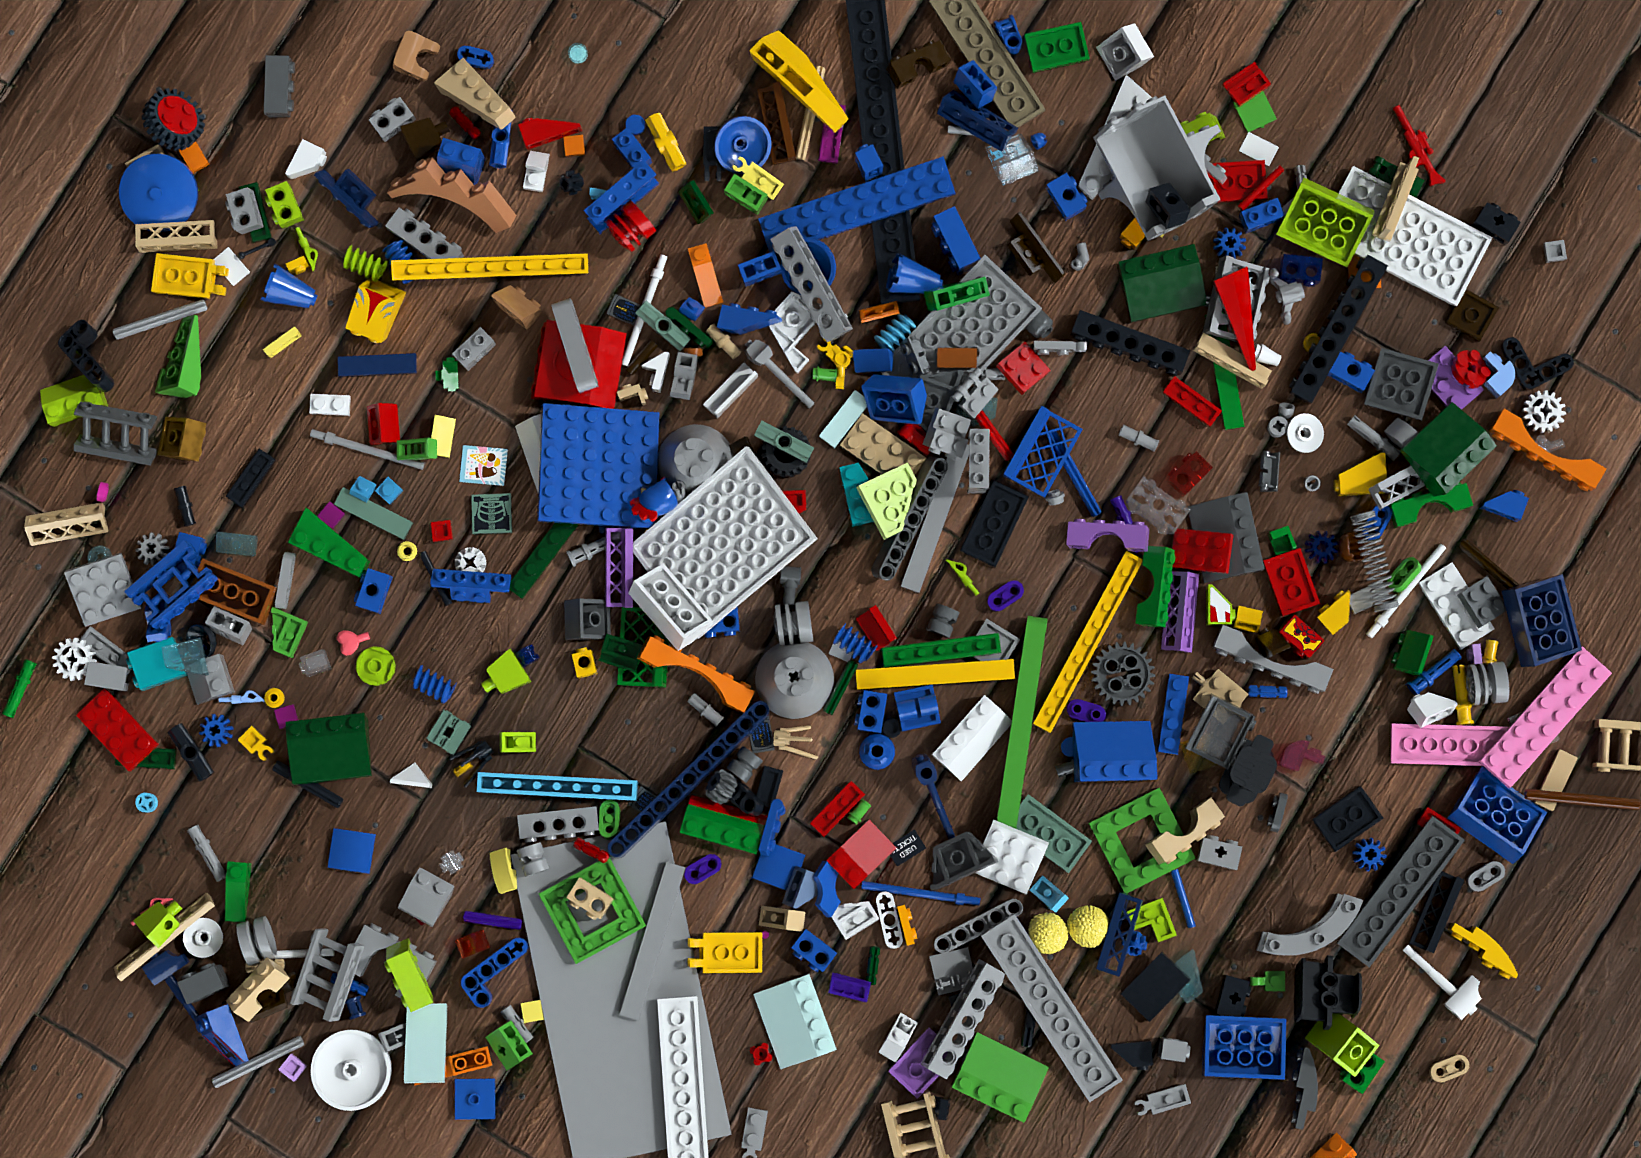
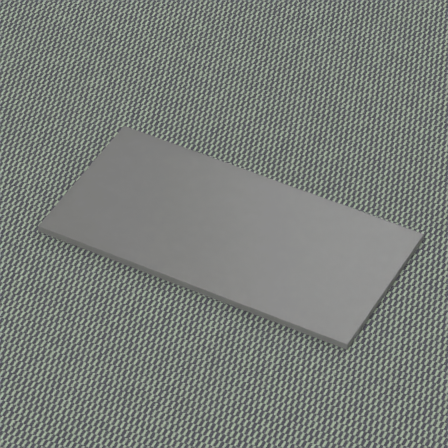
(601, 1060)

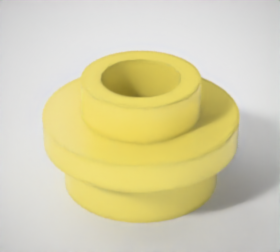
(403, 546)

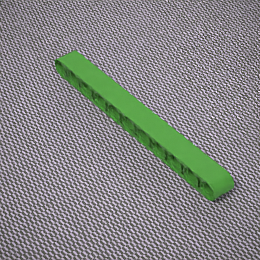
(1022, 721)

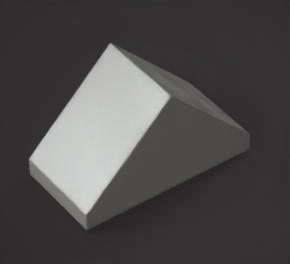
(393, 1037)

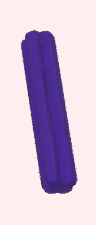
(493, 920)

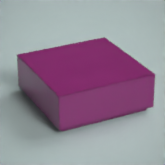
(331, 515)
(285, 714)

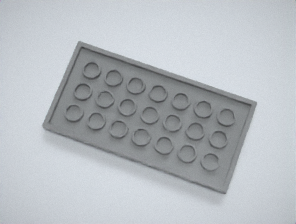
(980, 324)

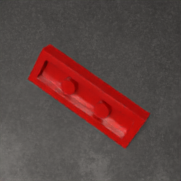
(1192, 401)
(837, 808)

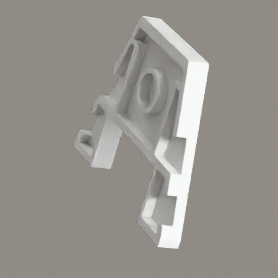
(794, 326)

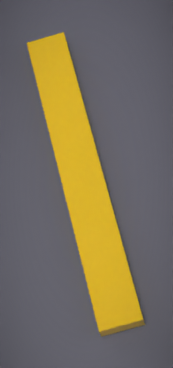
(935, 674)

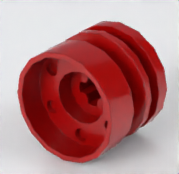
(630, 226)

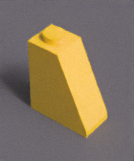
(1362, 477)

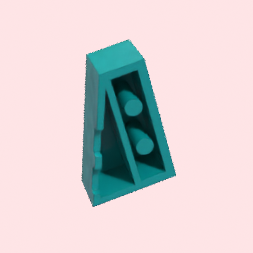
(852, 477)

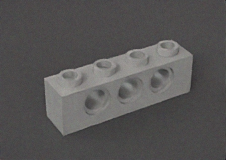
(397, 226)
(527, 821)

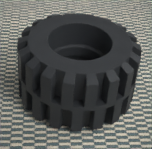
(780, 468)

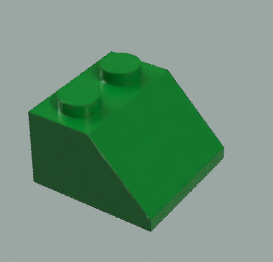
(1412, 652)

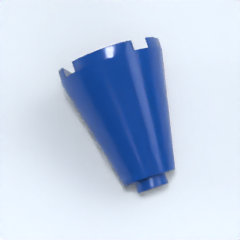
(911, 277)
(288, 290)

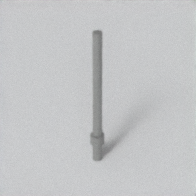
(331, 438)

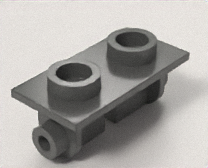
(917, 365)
(1270, 471)

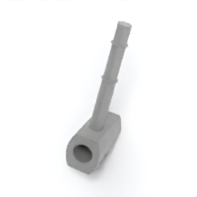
(760, 354)

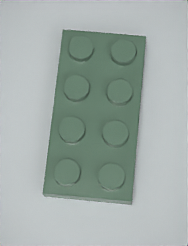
(1065, 842)

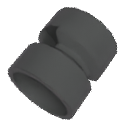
(942, 620)
(744, 764)

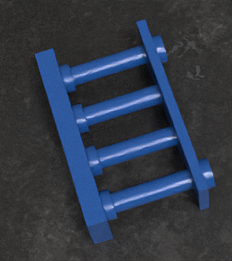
(631, 187)

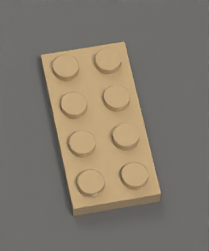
(880, 447)

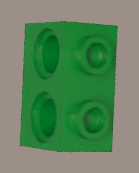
(1366, 1074)

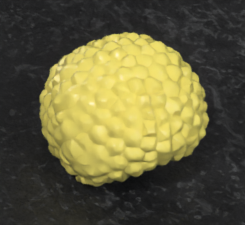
(1088, 926)
(1048, 933)

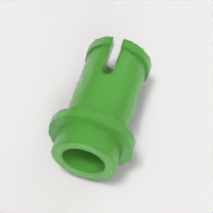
(824, 374)
(859, 811)

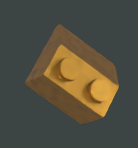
(182, 438)

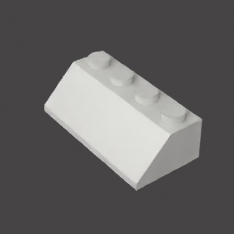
(530, 438)
(670, 606)
(972, 738)

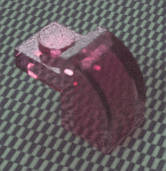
(1295, 752)

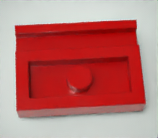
(1246, 84)

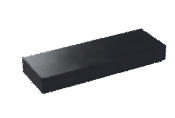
(250, 478)

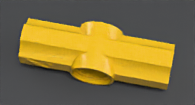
(665, 142)

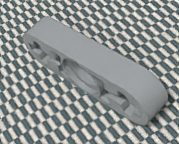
(285, 580)

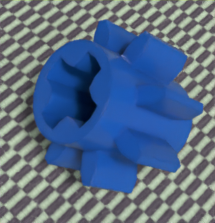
(1137, 944)

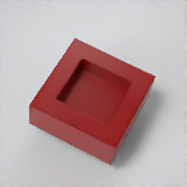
(441, 531)

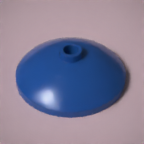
(754, 145)
(823, 257)

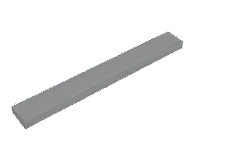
(934, 524)
(652, 941)

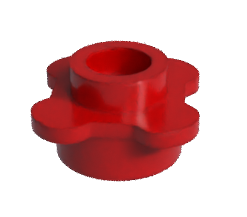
(766, 1055)

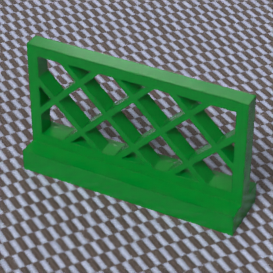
(659, 674)

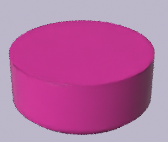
(102, 492)

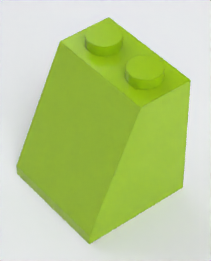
(1343, 1043)

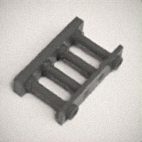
(114, 449)

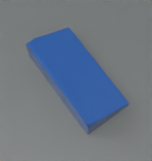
(873, 360)

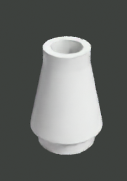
(1266, 355)

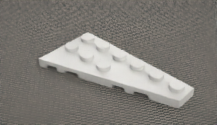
(1097, 171)

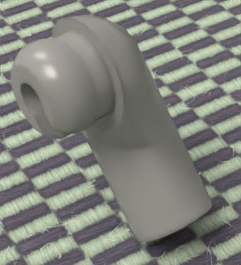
(1082, 258)

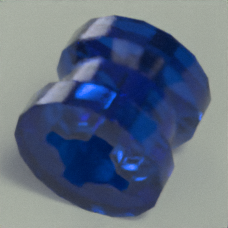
(527, 655)

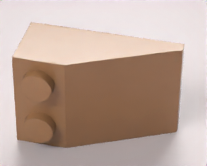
(517, 306)

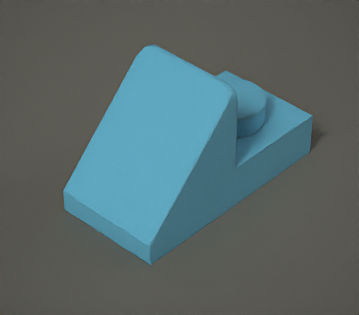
(1049, 894)

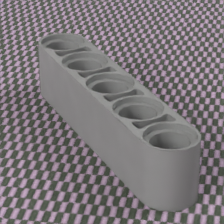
(574, 345)
(968, 926)

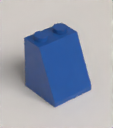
(458, 156)

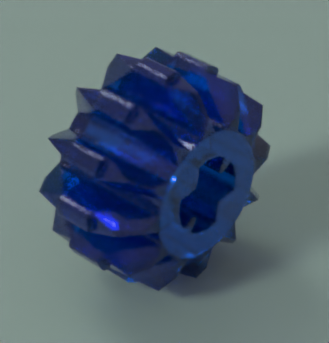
(1315, 541)

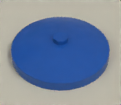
(158, 190)

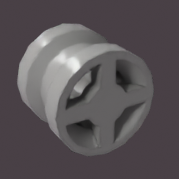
(1273, 427)

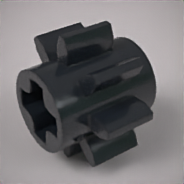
(571, 182)

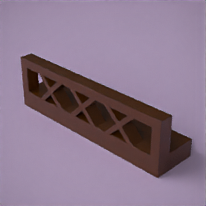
(785, 129)

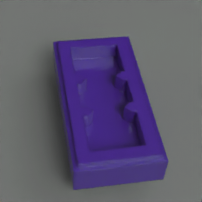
(849, 987)

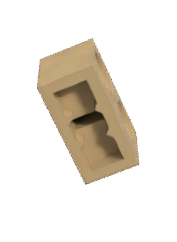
(592, 894)

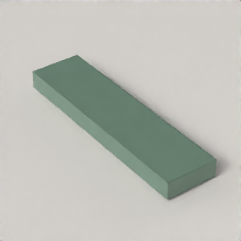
(374, 514)

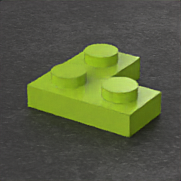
(1158, 916)

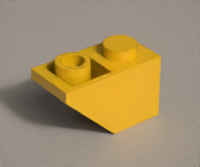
(1336, 614)

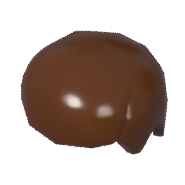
(1349, 549)

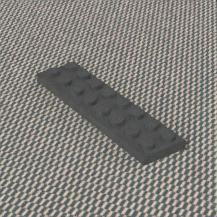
(1400, 891)

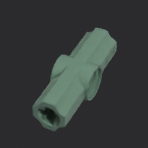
(652, 317)
(772, 434)

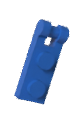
(771, 828)

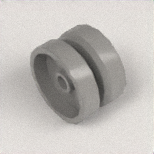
(256, 940)

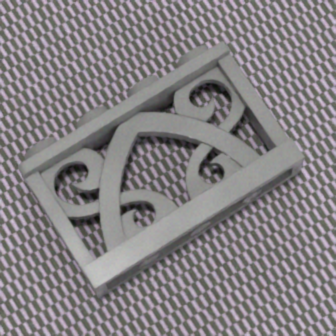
(1214, 314)

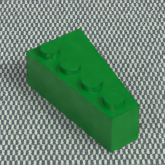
(323, 542)

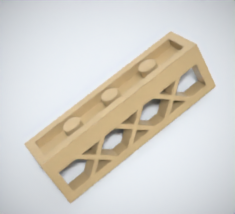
(175, 243)
(1231, 360)
(66, 517)

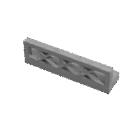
(1390, 482)

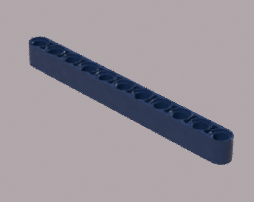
(685, 789)

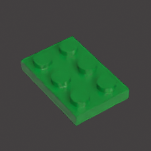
(1056, 47)

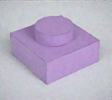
(1474, 654)
(292, 1067)

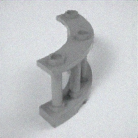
(1316, 936)

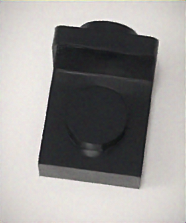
(942, 1107)

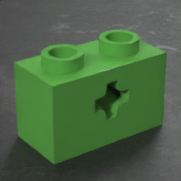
(508, 1045)

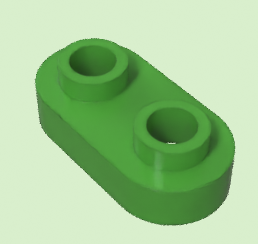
(1404, 574)
(609, 820)

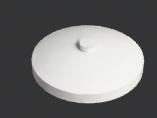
(351, 1070)

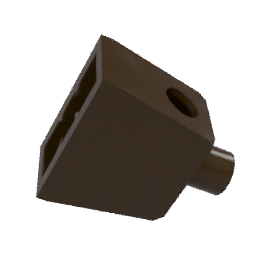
(424, 137)

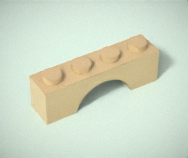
(1203, 817)

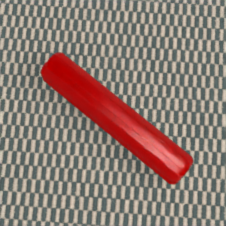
(995, 437)

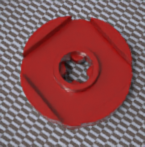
(1479, 370)

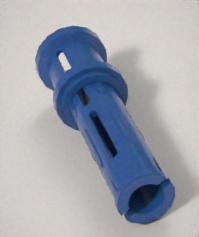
(1425, 680)

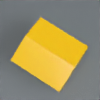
(1248, 619)

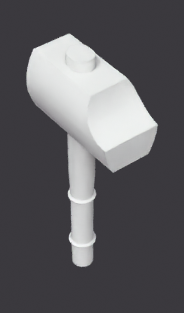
(1462, 999)

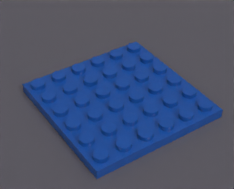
(595, 464)

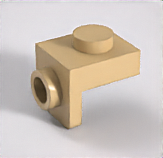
(628, 391)

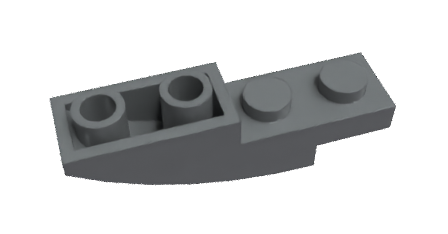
(1306, 1079)

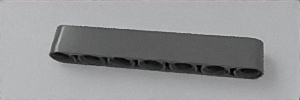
(910, 528)

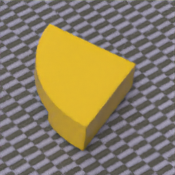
(460, 770)

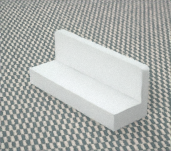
(730, 390)

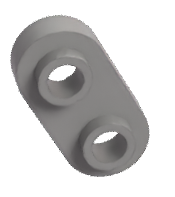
(1485, 876)

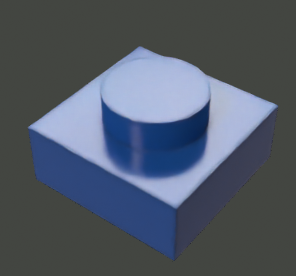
(691, 309)

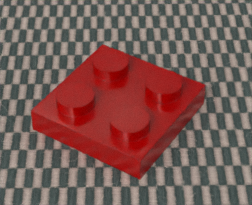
(1023, 368)

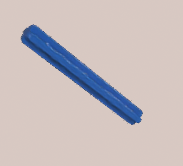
(1075, 476)

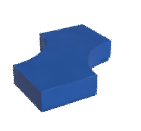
(827, 899)

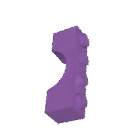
(1082, 534)

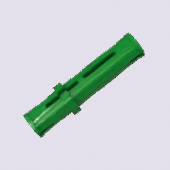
(18, 690)

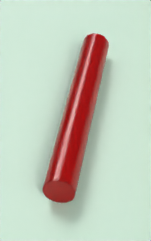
(1260, 188)

